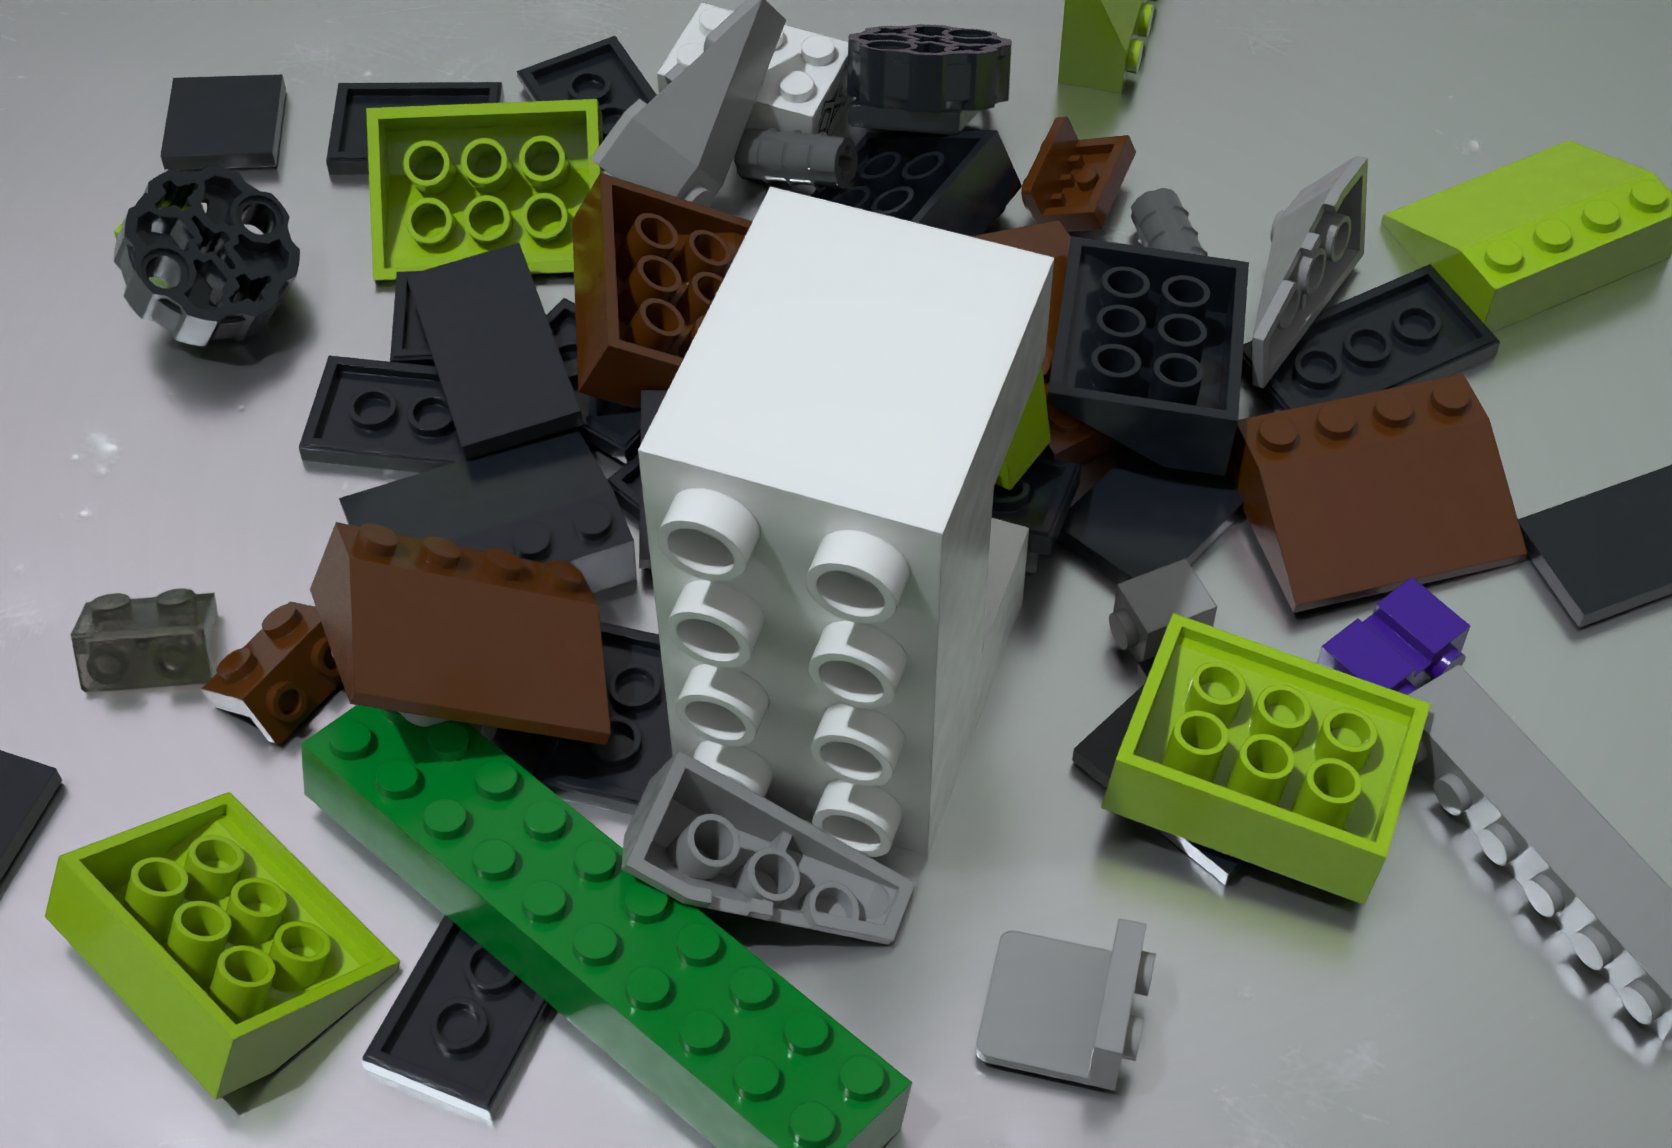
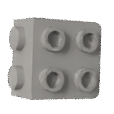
(1066, 1005)

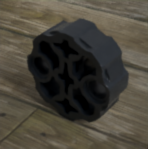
(929, 68)
(206, 255)

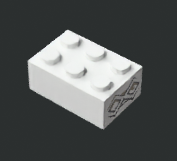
(801, 86)

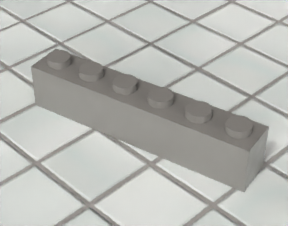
(1551, 842)

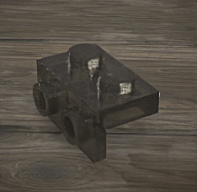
(144, 641)

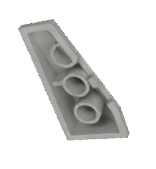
(694, 125)
(1309, 259)
(748, 857)

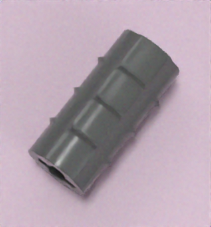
(796, 158)
(1164, 223)

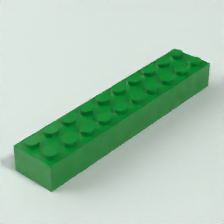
(606, 950)

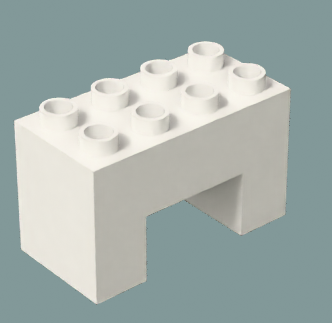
(832, 512)

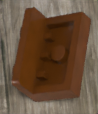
(1076, 177)
(278, 672)

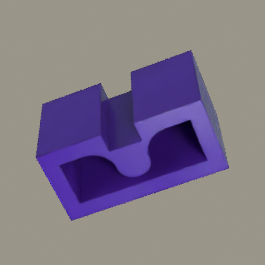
(1402, 643)

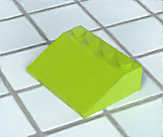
(1102, 42)
(479, 180)
(1539, 230)
(1268, 758)
(216, 939)

